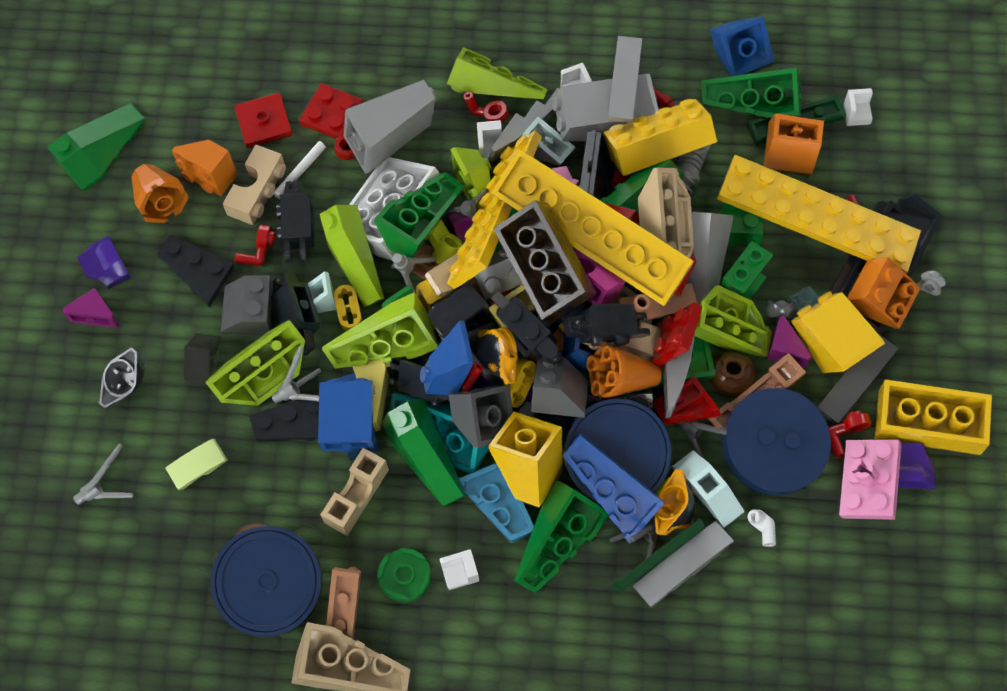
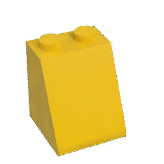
(836, 333)
(528, 456)

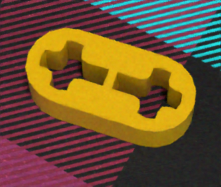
(343, 309)
(523, 381)

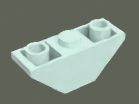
(710, 488)

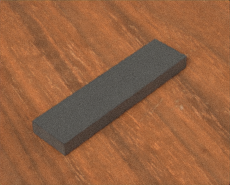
(855, 383)

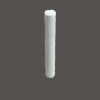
(301, 167)

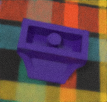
(103, 263)
(916, 467)

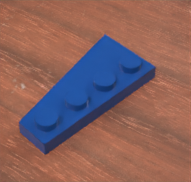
(619, 492)

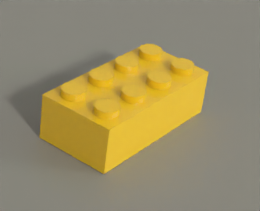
(660, 136)
(933, 417)

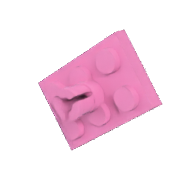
(870, 479)

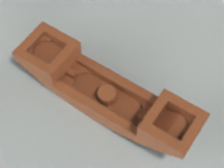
(781, 375)

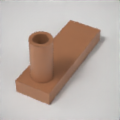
(655, 310)
(344, 600)

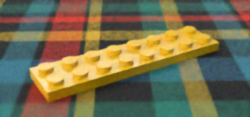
(817, 213)
(596, 228)
(481, 237)

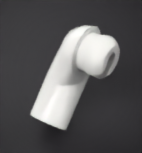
(764, 524)

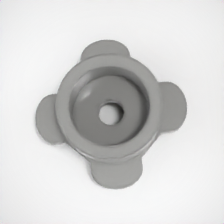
(931, 282)

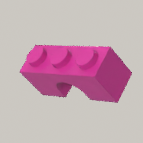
(604, 281)

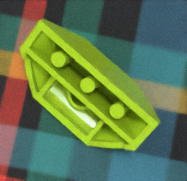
(733, 323)
(258, 368)

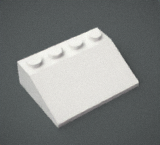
(386, 183)

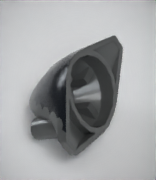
(122, 377)

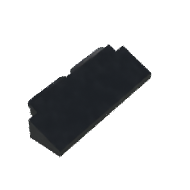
(597, 166)
(908, 210)

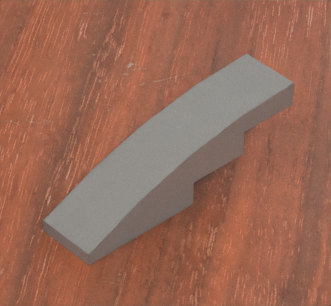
(625, 79)
(519, 124)
(674, 378)
(683, 564)

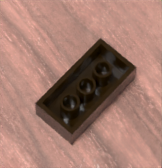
(544, 260)

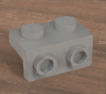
(498, 275)

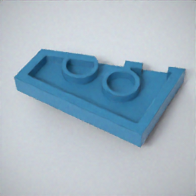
(494, 498)

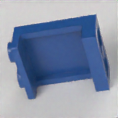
(346, 415)

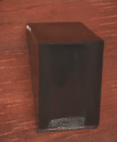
(201, 358)

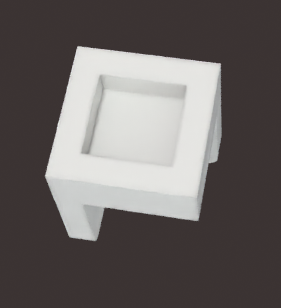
(575, 75)
(858, 107)
(487, 135)
(459, 569)

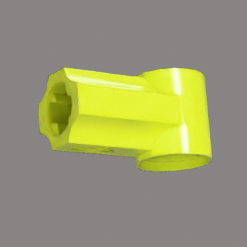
(444, 243)

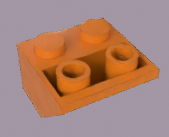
(793, 144)
(206, 165)
(883, 292)

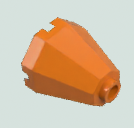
(157, 193)

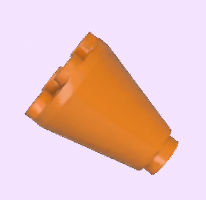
(620, 372)

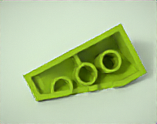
(476, 75)
(471, 171)
(351, 250)
(390, 333)

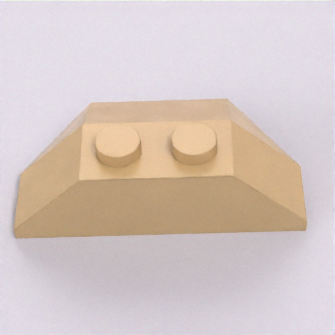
(667, 209)

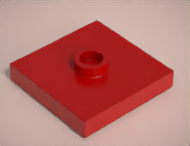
(263, 120)

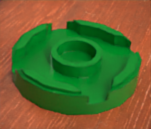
(404, 575)

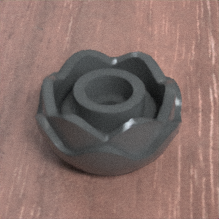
(777, 309)

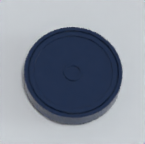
(627, 435)
(776, 441)
(266, 581)

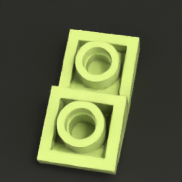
(196, 463)

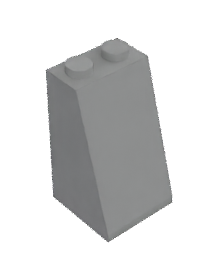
(587, 107)
(388, 123)
(710, 245)

